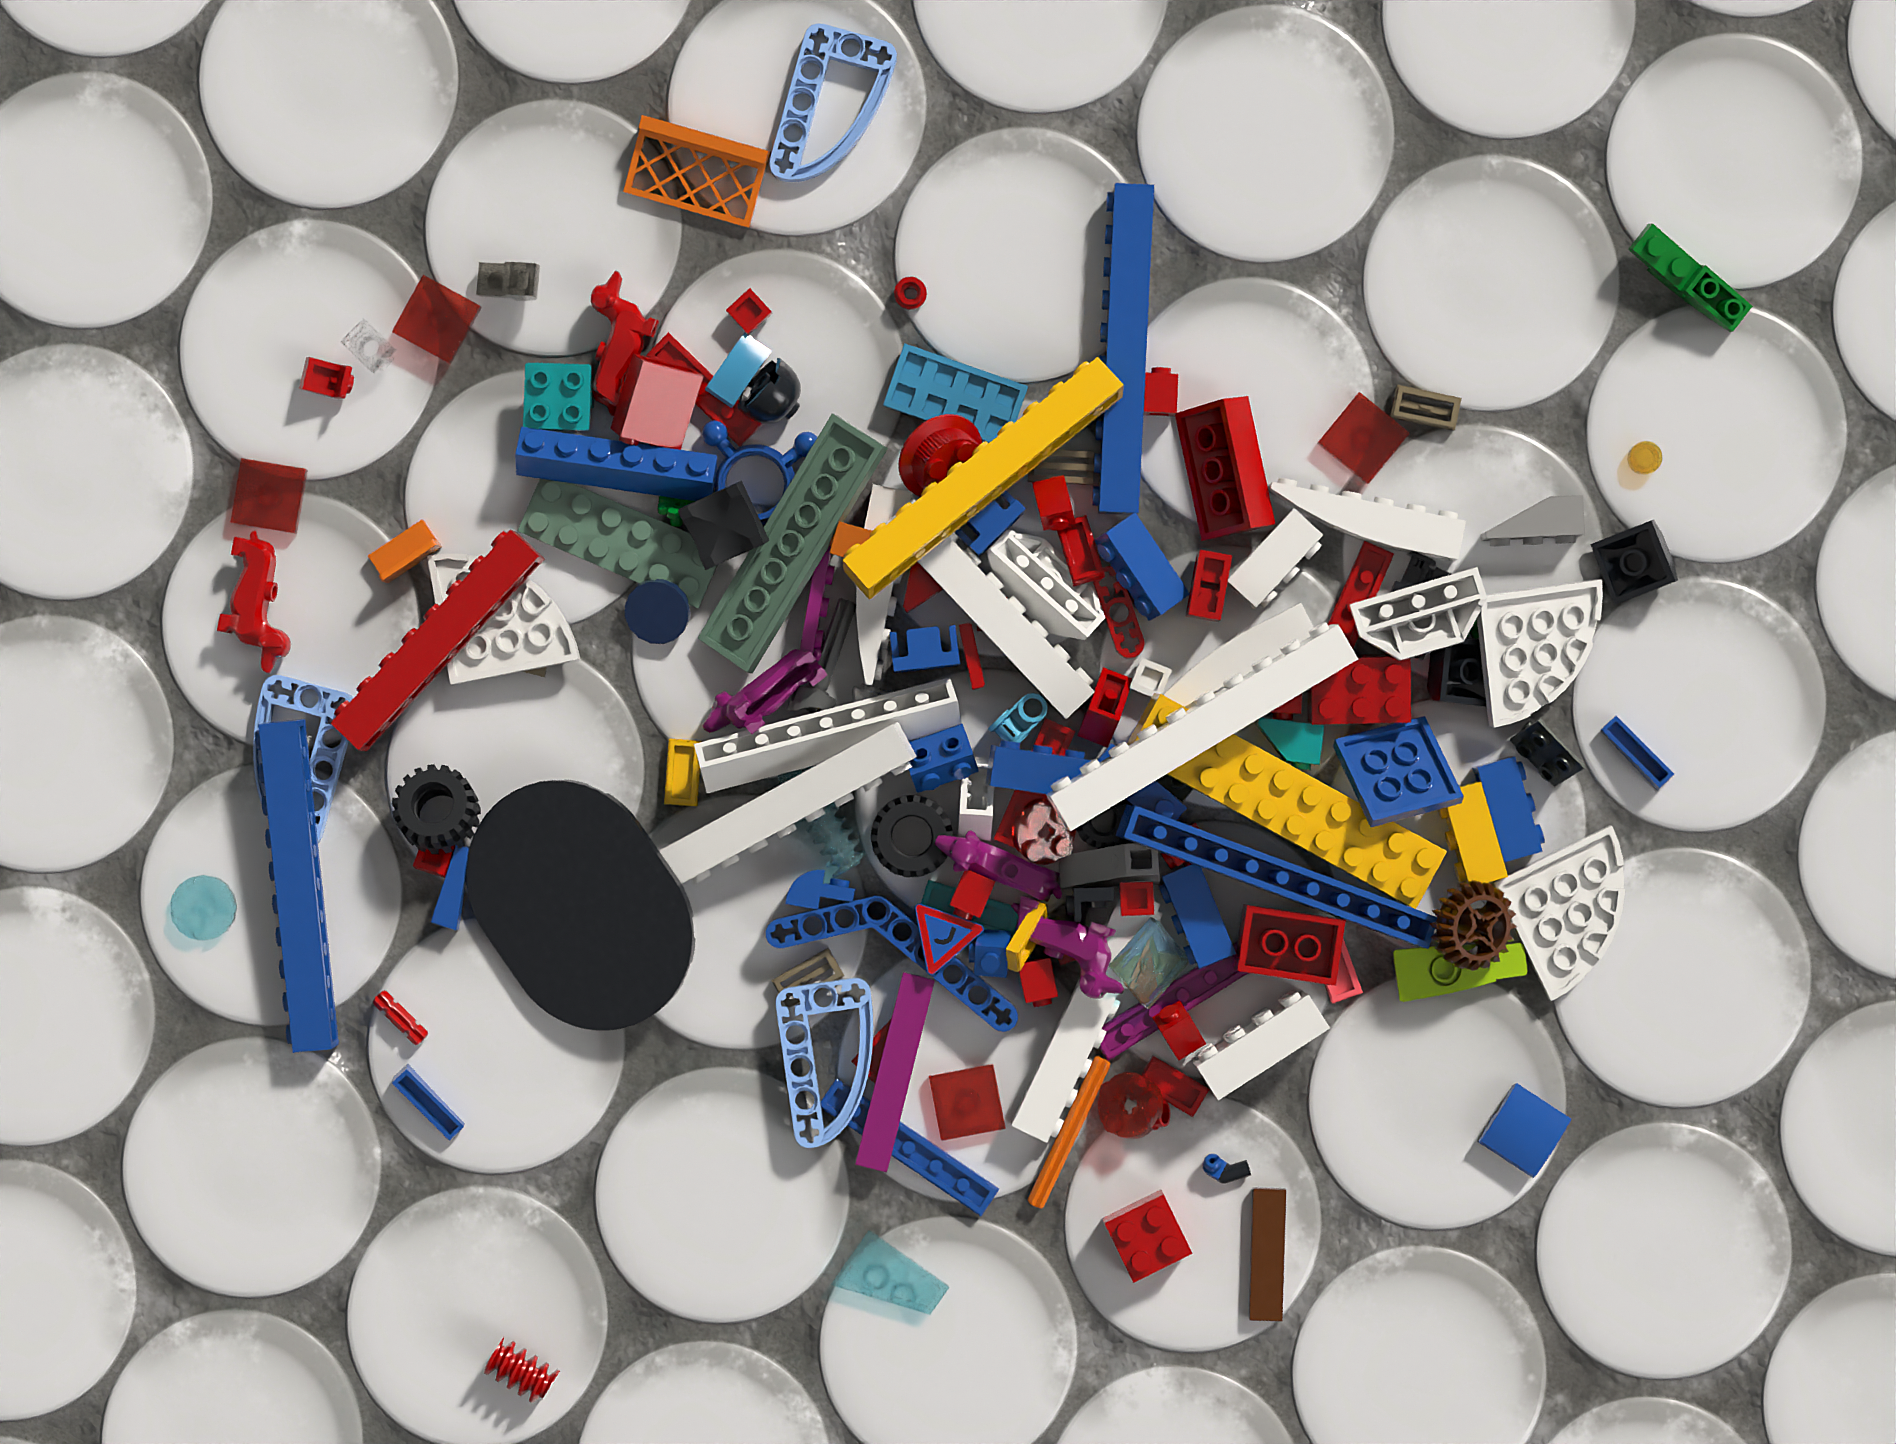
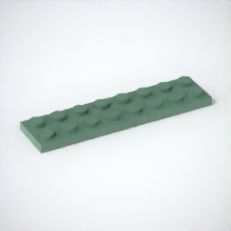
(798, 539)

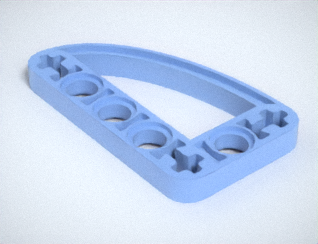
(813, 87)
(321, 751)
(805, 1050)

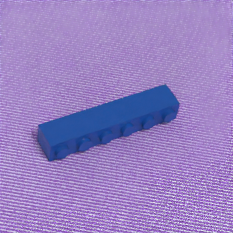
(615, 464)

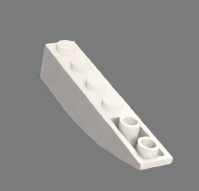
(1377, 521)
(873, 613)
(1240, 654)

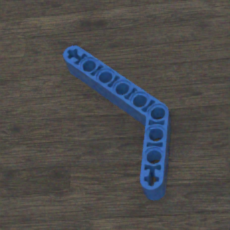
(908, 947)

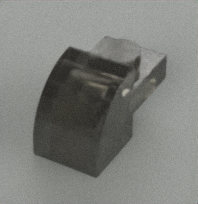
(508, 280)

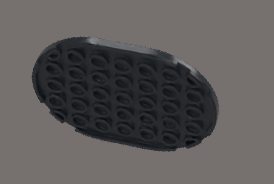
(580, 904)

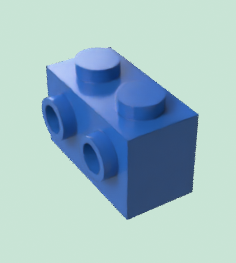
(942, 759)

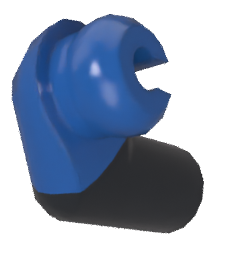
(1223, 1171)

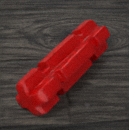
(400, 1017)

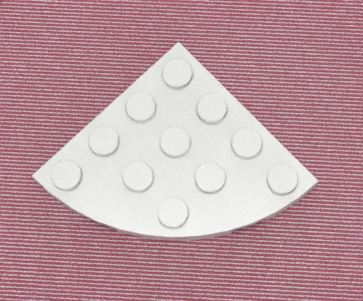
(519, 637)
(1535, 645)
(1568, 908)

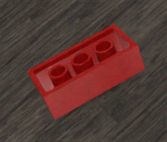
(1224, 468)

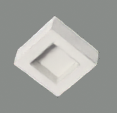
(1150, 678)

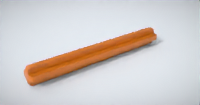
(1068, 1132)

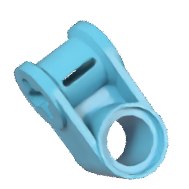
(1017, 720)

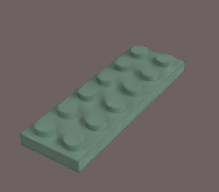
(615, 537)

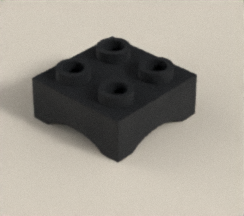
(723, 525)

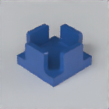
(991, 524)
(924, 650)

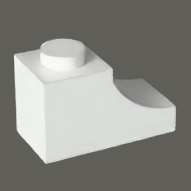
(976, 805)

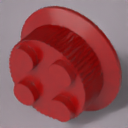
(935, 449)

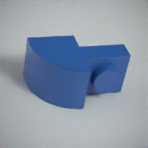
(810, 887)

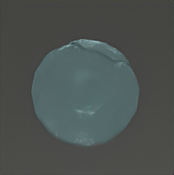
(203, 907)

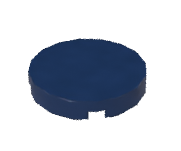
(657, 611)

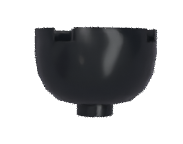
(772, 394)

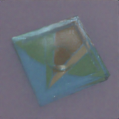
(1149, 962)

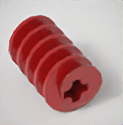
(520, 1371)

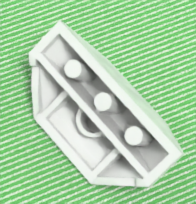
(1042, 584)
(1422, 615)

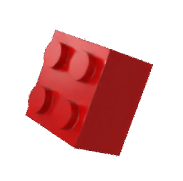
(1147, 1236)

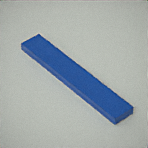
(920, 1155)

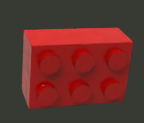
(1363, 692)
(1289, 944)

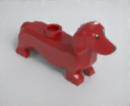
(625, 338)
(251, 601)

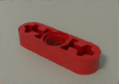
(1119, 638)

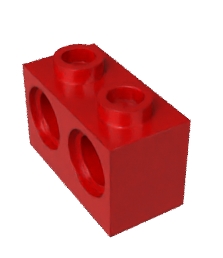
(1208, 585)

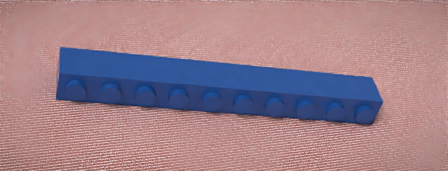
(1125, 346)
(1276, 876)
(297, 885)

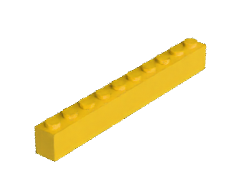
(982, 477)

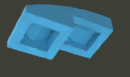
(737, 370)

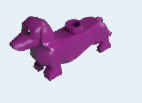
(765, 692)
(999, 865)
(1078, 941)

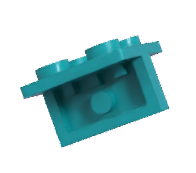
(557, 396)

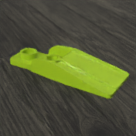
(1426, 974)

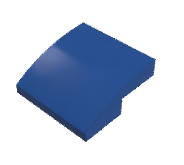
(1524, 1130)

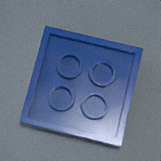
(1398, 771)

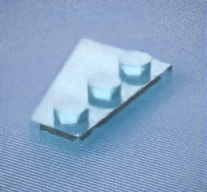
(890, 1276)

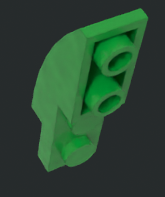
(1689, 279)

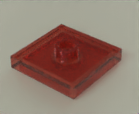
(436, 319)
(1363, 438)
(269, 496)
(967, 1102)

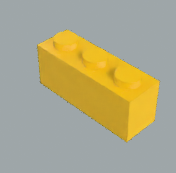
(1473, 837)

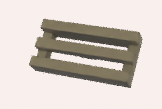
(1398, 402)
(1089, 467)
(832, 963)

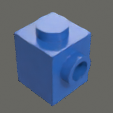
(990, 953)

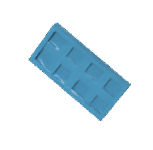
(936, 386)

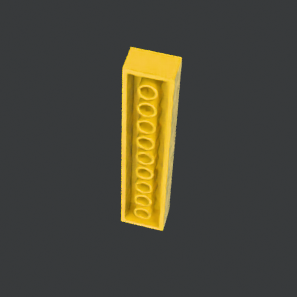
(1305, 812)

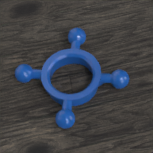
(715, 434)

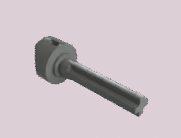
(815, 697)

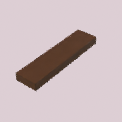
(1267, 1254)

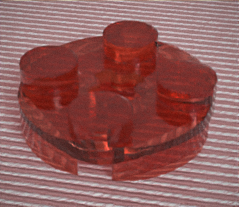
(1035, 847)
(1143, 1116)

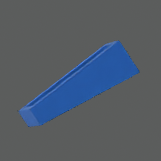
(1637, 753)
(450, 901)
(427, 1102)

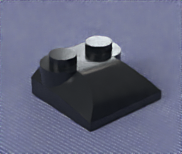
(1635, 561)
(1457, 674)

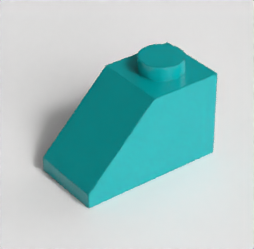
(1294, 741)

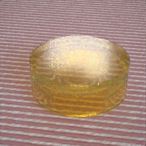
(1644, 457)

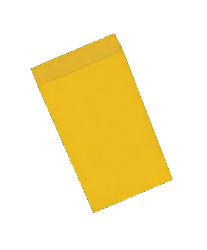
(682, 773)
(1020, 946)

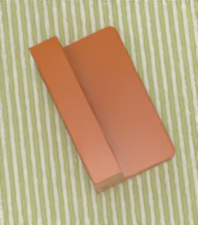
(404, 551)

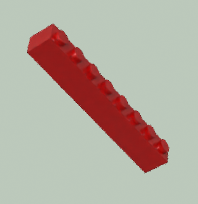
(437, 640)

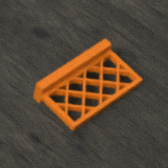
(704, 143)

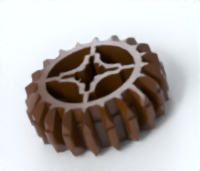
(1461, 924)

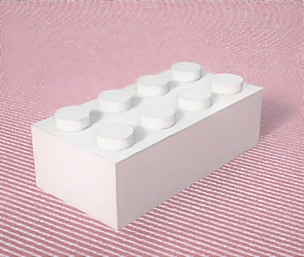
(1260, 1044)

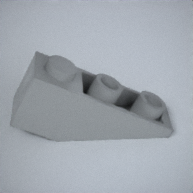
(1551, 518)
(1109, 866)

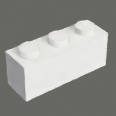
(1275, 560)

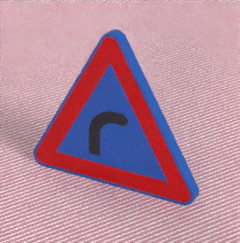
(943, 935)

